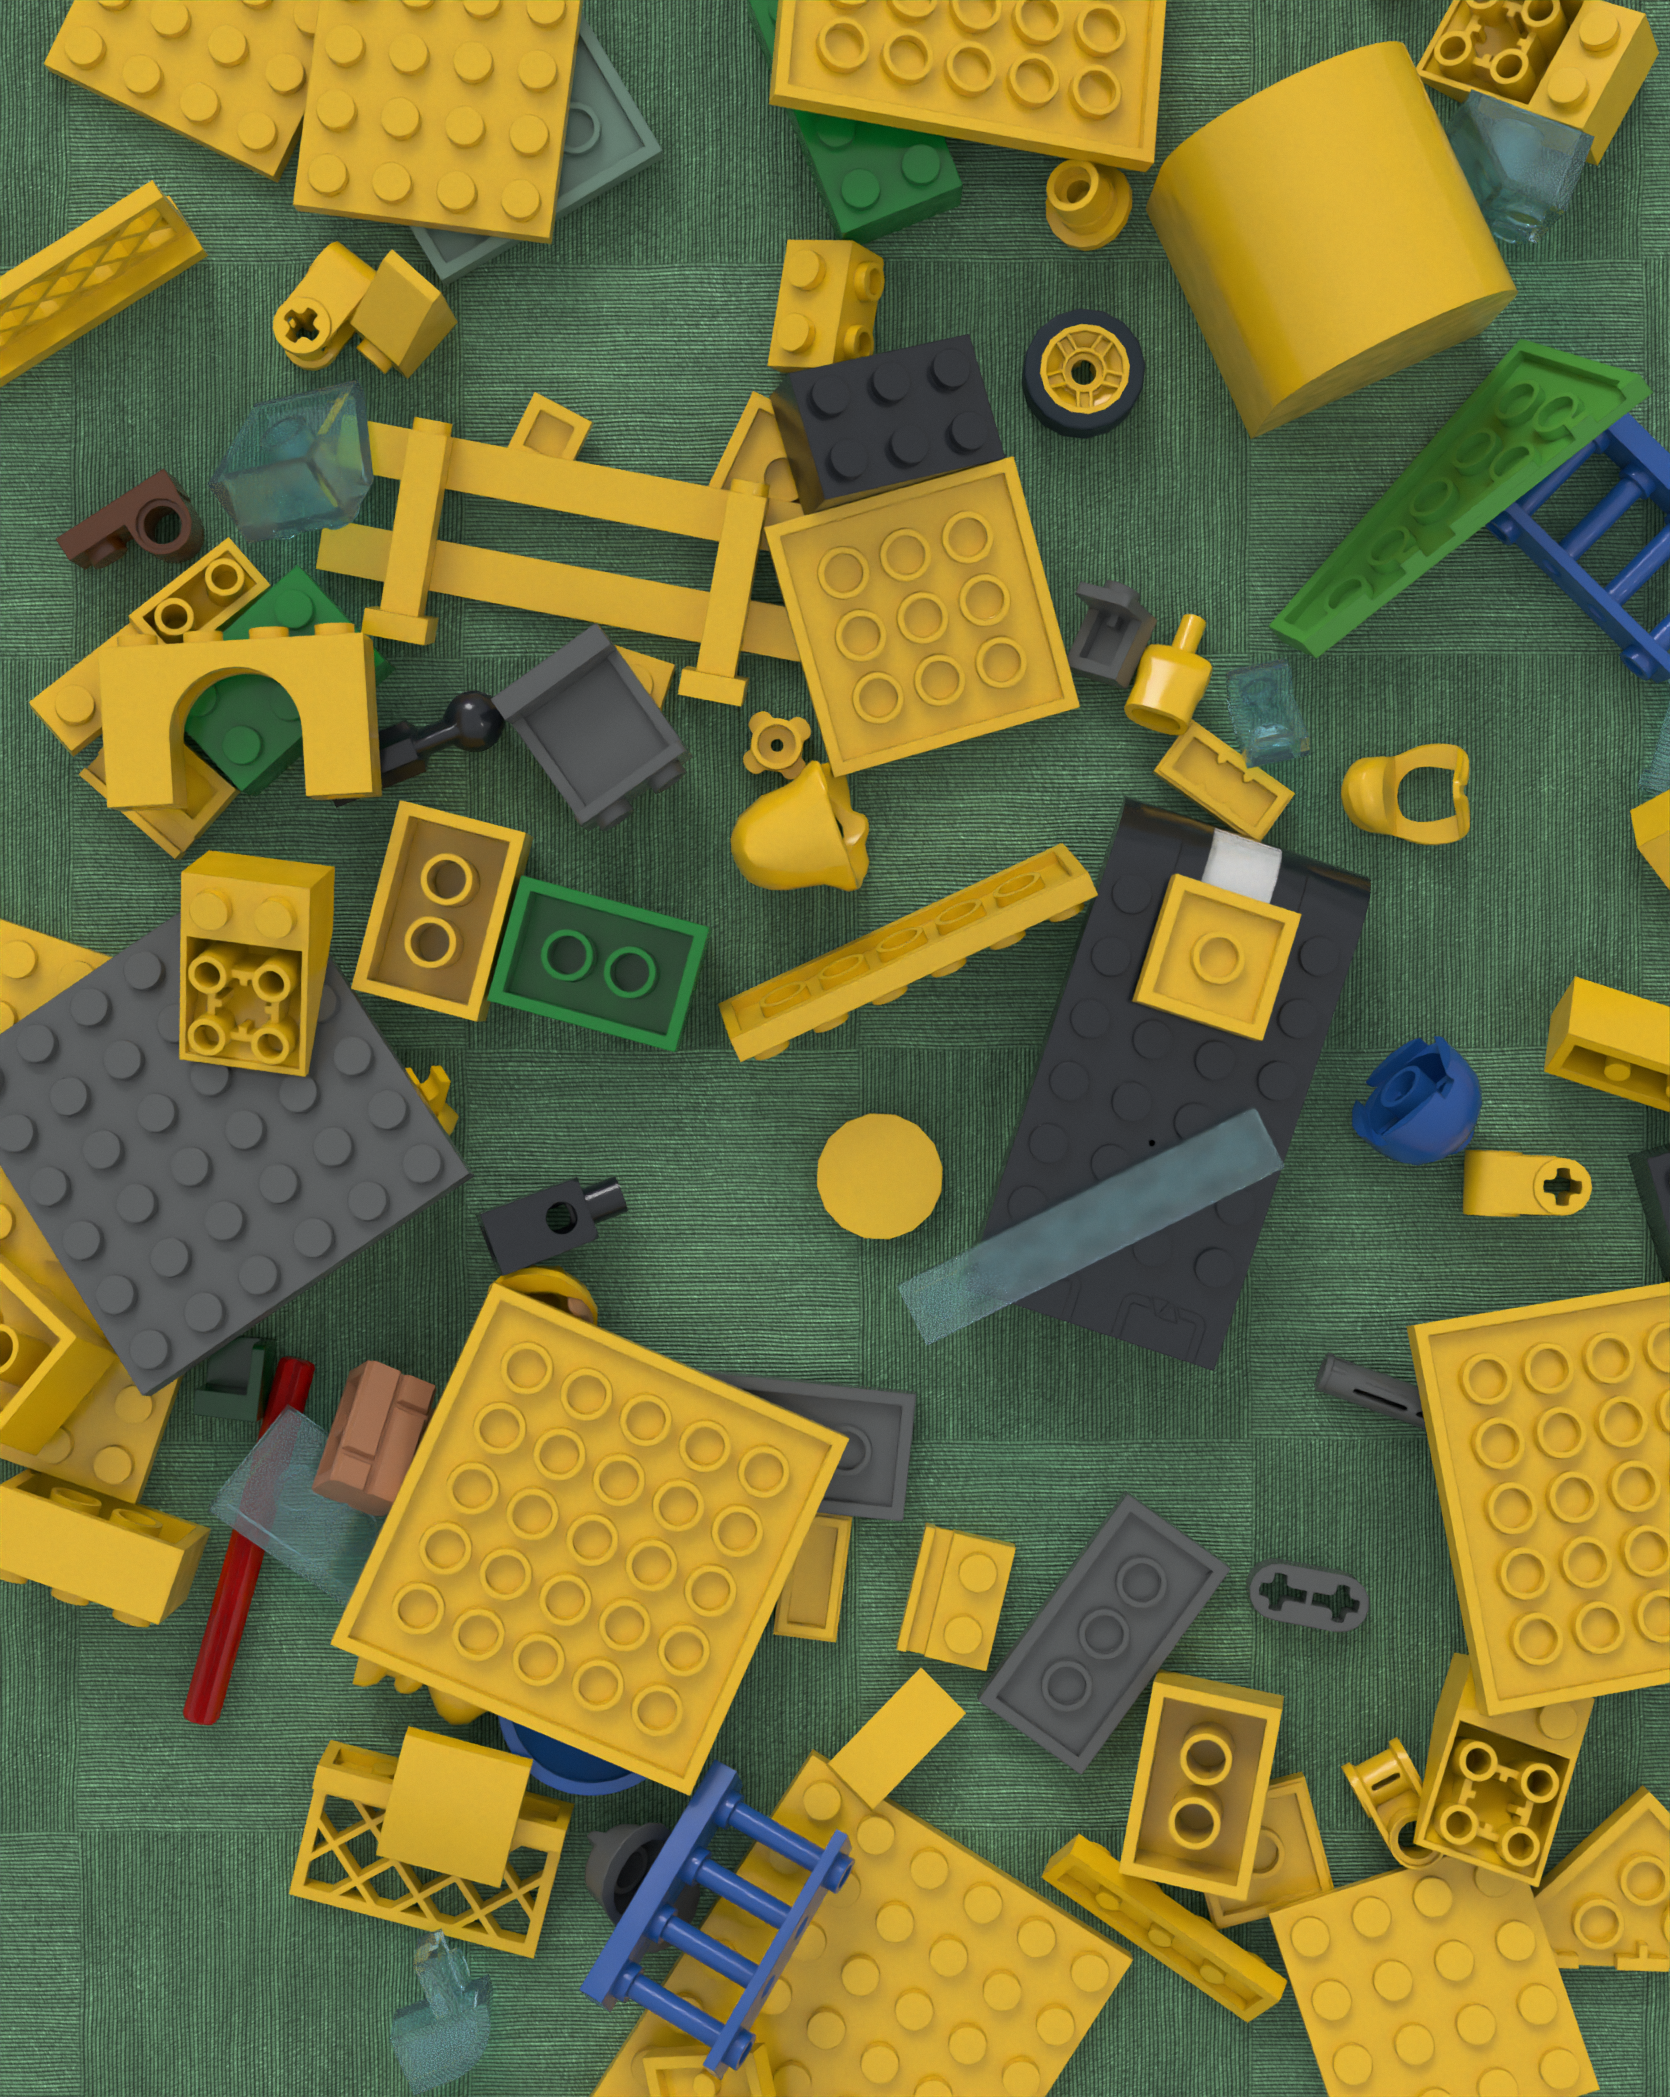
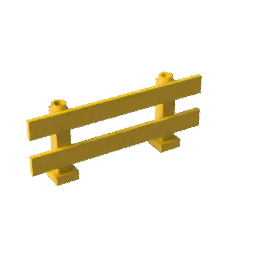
(416, 562)

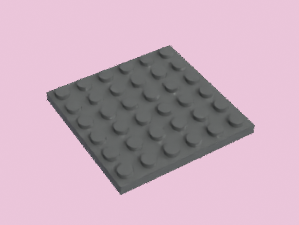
(198, 1187)

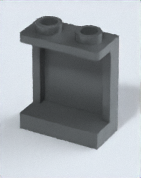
(594, 729)

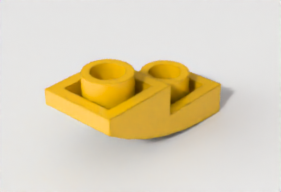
(896, 1739)

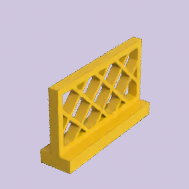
(91, 276)
(367, 1781)

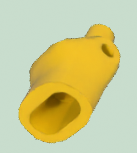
(1170, 681)

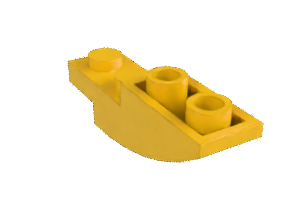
(201, 598)

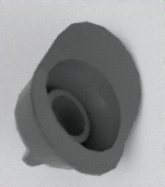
(620, 1865)

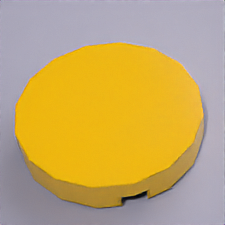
(879, 1176)

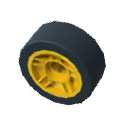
(1115, 366)

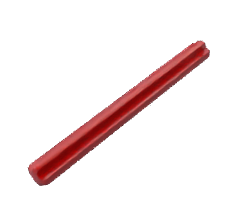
(239, 1572)

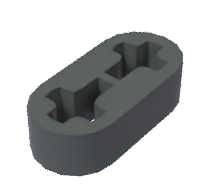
(1303, 1609)

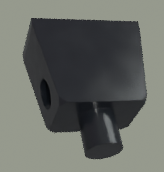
(519, 1231)

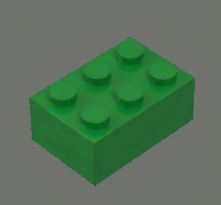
(251, 719)
(599, 964)

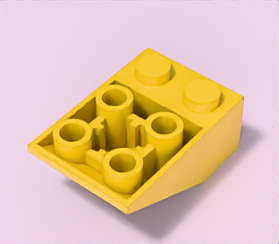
(1545, 56)
(253, 960)
(1497, 1779)

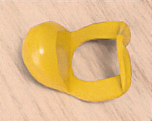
(1372, 790)

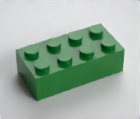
(866, 172)

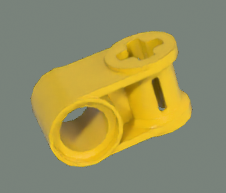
(326, 303)
(1514, 1182)
(1391, 1796)

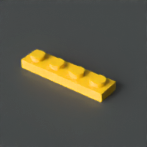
(1164, 1928)

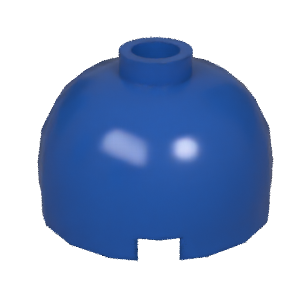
(1421, 1104)

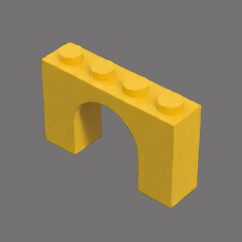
(154, 685)

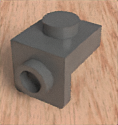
(1111, 634)

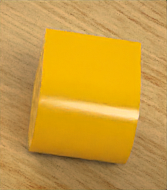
(1327, 235)

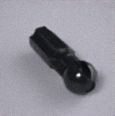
(468, 724)

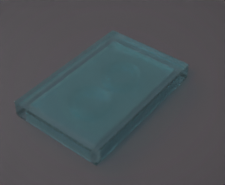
(277, 1510)

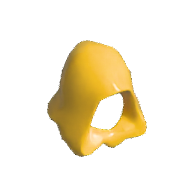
(794, 839)

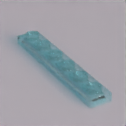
(1090, 1225)

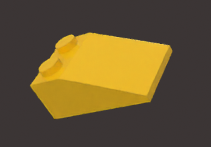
(44, 1361)

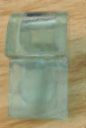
(448, 2029)

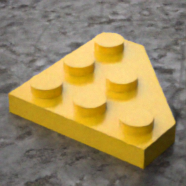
(1613, 1892)

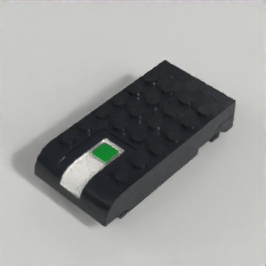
(1135, 1080)

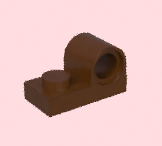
(135, 515)

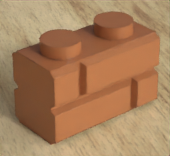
(374, 1437)

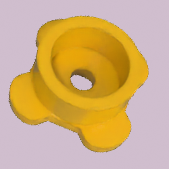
(765, 731)

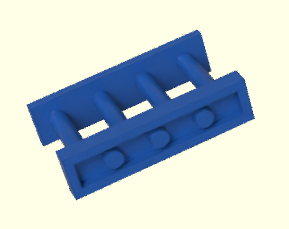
(1642, 475)
(653, 1918)

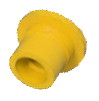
(1087, 203)

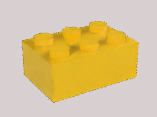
(441, 911)
(97, 1548)
(1201, 1784)

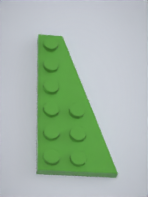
(1490, 453)

